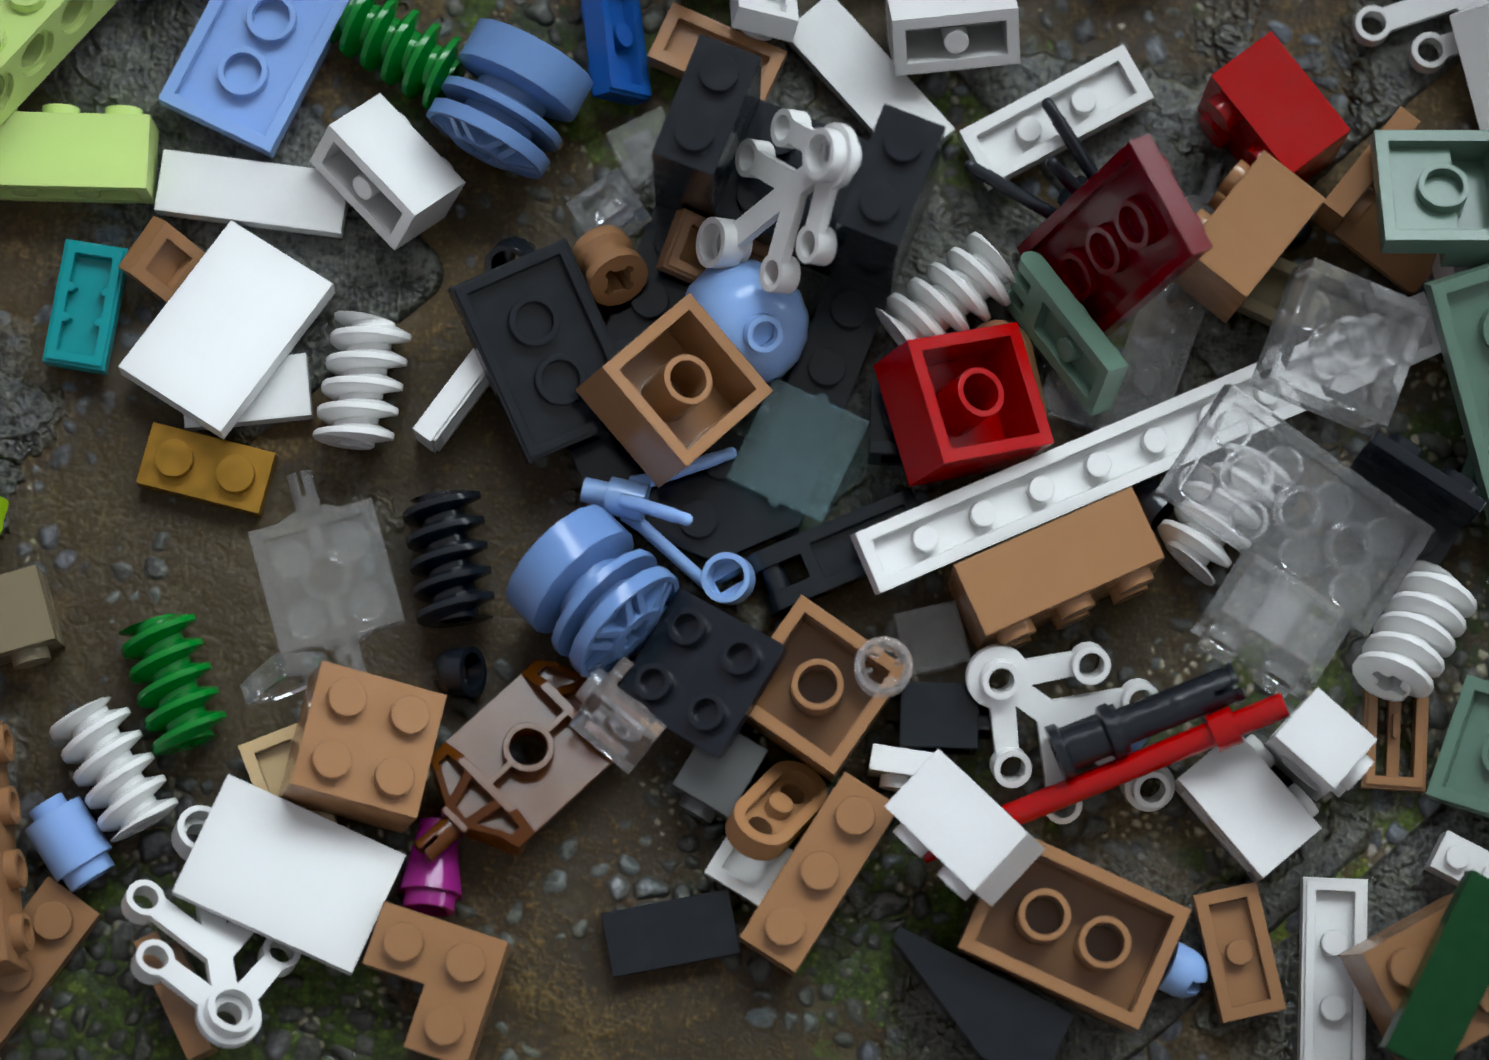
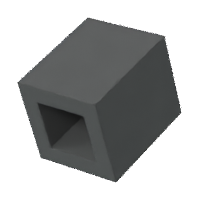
(715, 784)

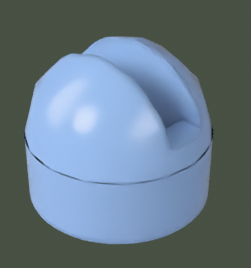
(723, 568)
(1184, 973)

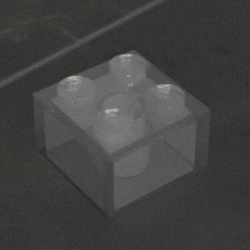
(1340, 346)
(1271, 625)

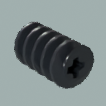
(447, 559)

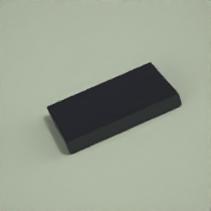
(536, 345)

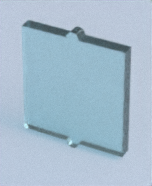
(798, 450)

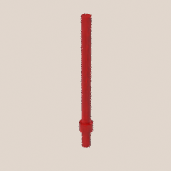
(1221, 730)

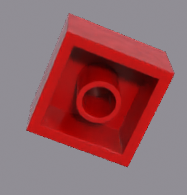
(1271, 106)
(963, 403)

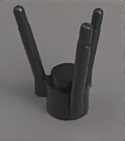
(1064, 176)

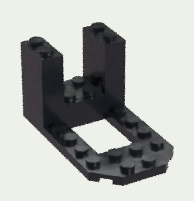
(874, 230)

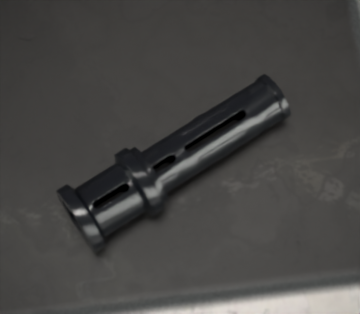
(1114, 730)

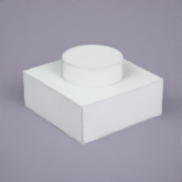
(765, 18)
(895, 765)
(744, 875)

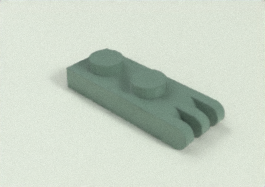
(1066, 334)

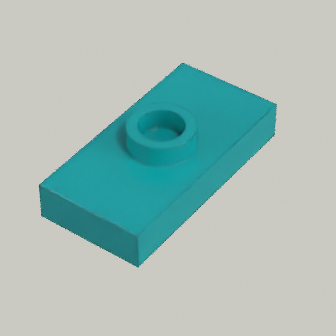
(85, 307)

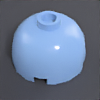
(761, 324)

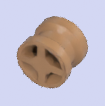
(610, 265)

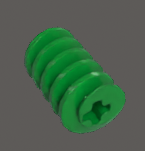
(398, 48)
(171, 683)

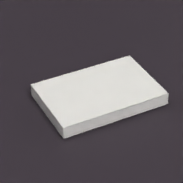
(227, 329)
(288, 874)

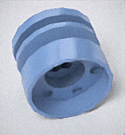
(515, 88)
(591, 590)

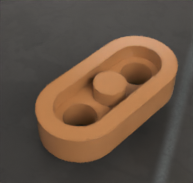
(776, 810)

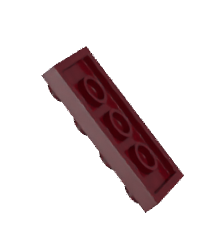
(1122, 235)

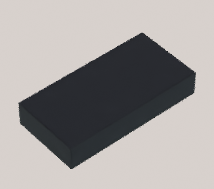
(670, 933)

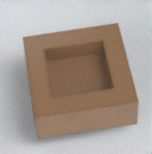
(161, 259)

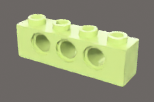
(36, 39)

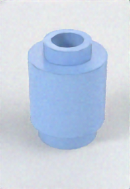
(69, 841)

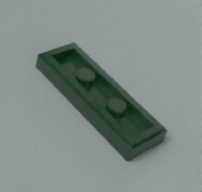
(1447, 981)

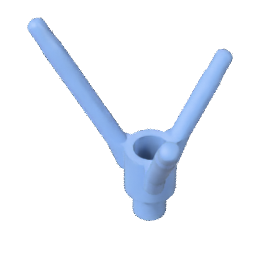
(631, 502)

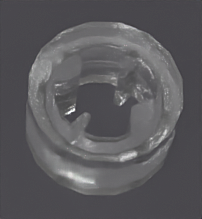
(875, 648)

